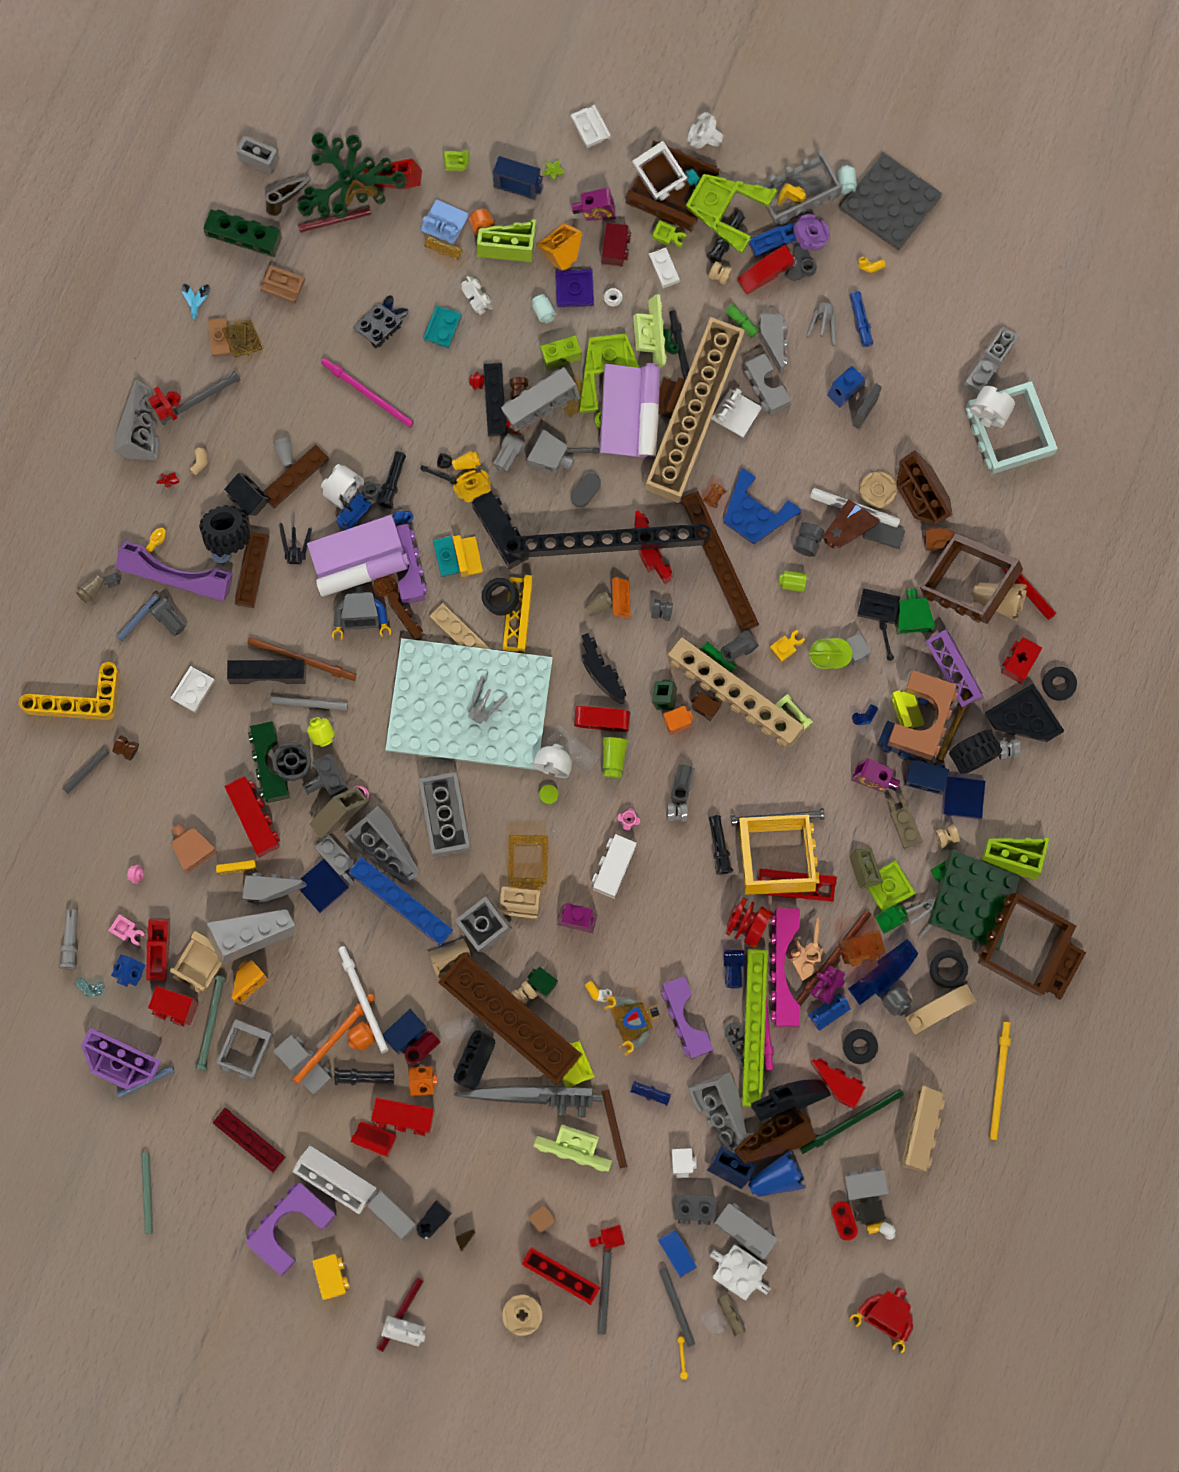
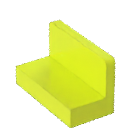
(907, 709)
(580, 1071)

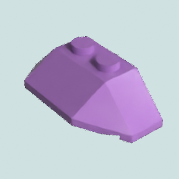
(118, 1061)

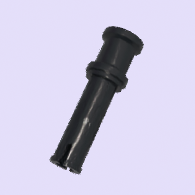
(721, 244)
(389, 488)
(721, 853)
(367, 1076)

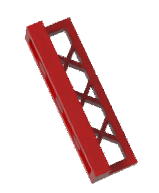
(824, 880)

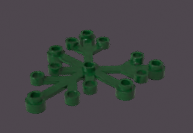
(323, 195)

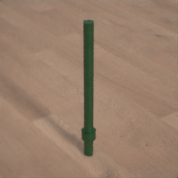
(820, 1139)

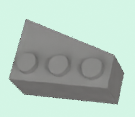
(746, 1231)

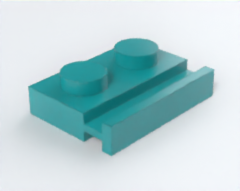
(442, 326)

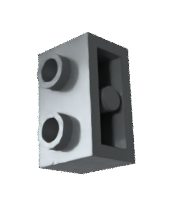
(694, 1208)

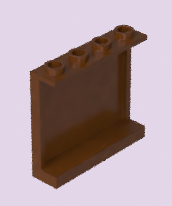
(661, 175)

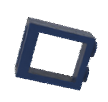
(517, 178)

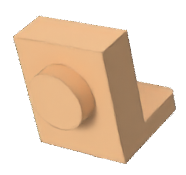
(802, 966)

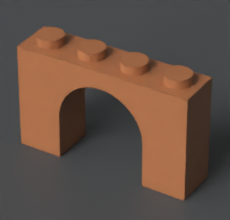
(940, 695)

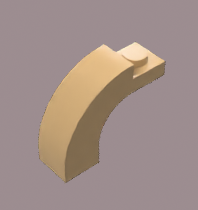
(940, 1009)

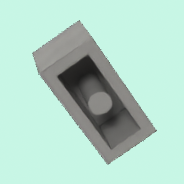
(257, 154)
(865, 1184)

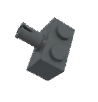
(328, 777)

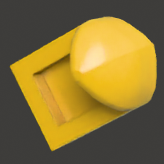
(793, 193)

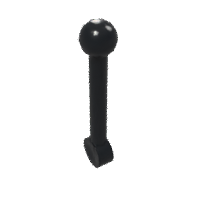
(452, 480)
(883, 626)

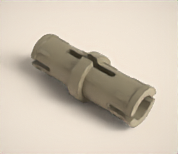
(731, 1315)

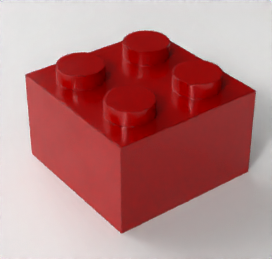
(172, 1005)

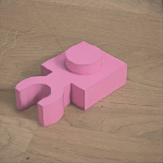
(124, 929)

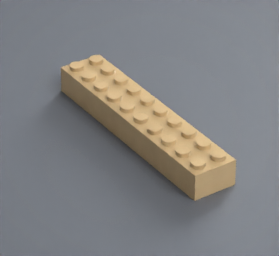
(694, 410)

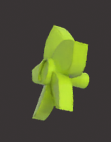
(553, 169)

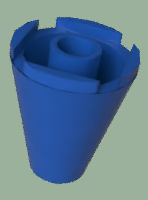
(778, 1177)

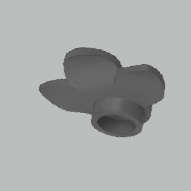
(802, 259)

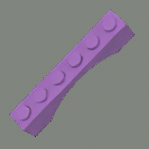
(138, 561)

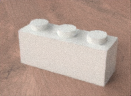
(613, 866)

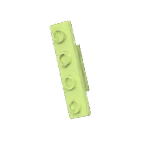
(649, 331)
(575, 1146)

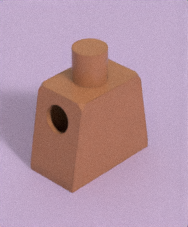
(191, 848)

